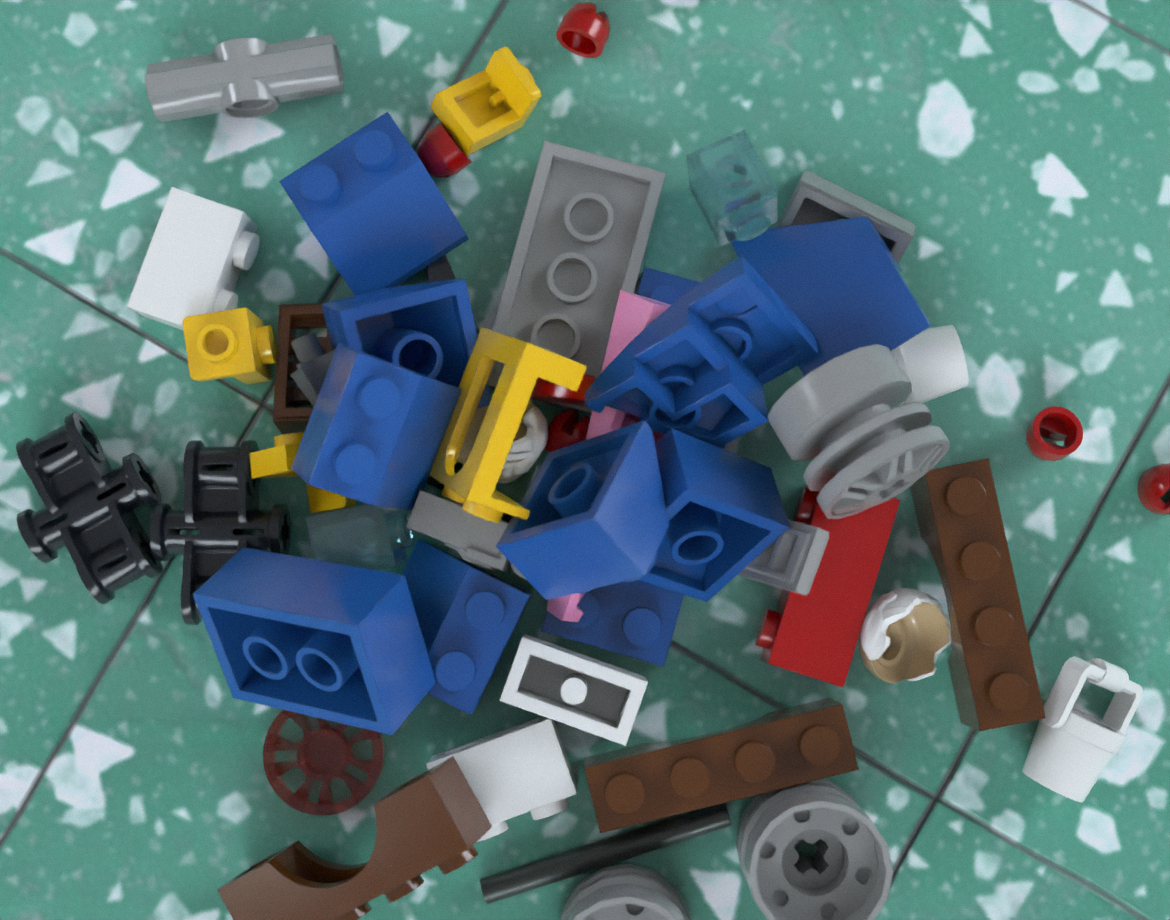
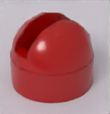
(584, 30)
(441, 153)
(1058, 425)
(566, 430)
(1152, 486)

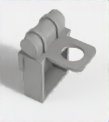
(468, 534)

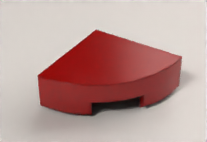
(551, 392)

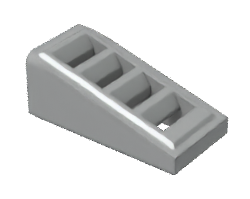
(790, 559)

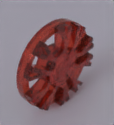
(321, 757)

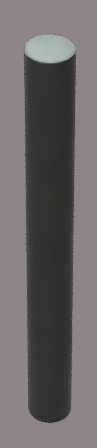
(604, 852)

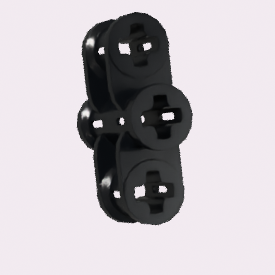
(88, 508)
(221, 508)

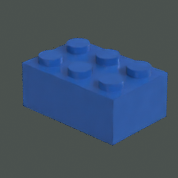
(317, 638)

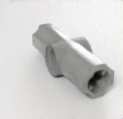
(244, 78)

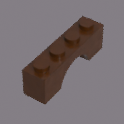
(989, 638)
(721, 766)
(418, 827)

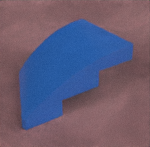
(838, 285)
(707, 359)

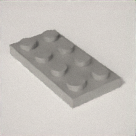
(576, 253)

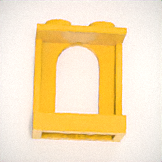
(477, 479)

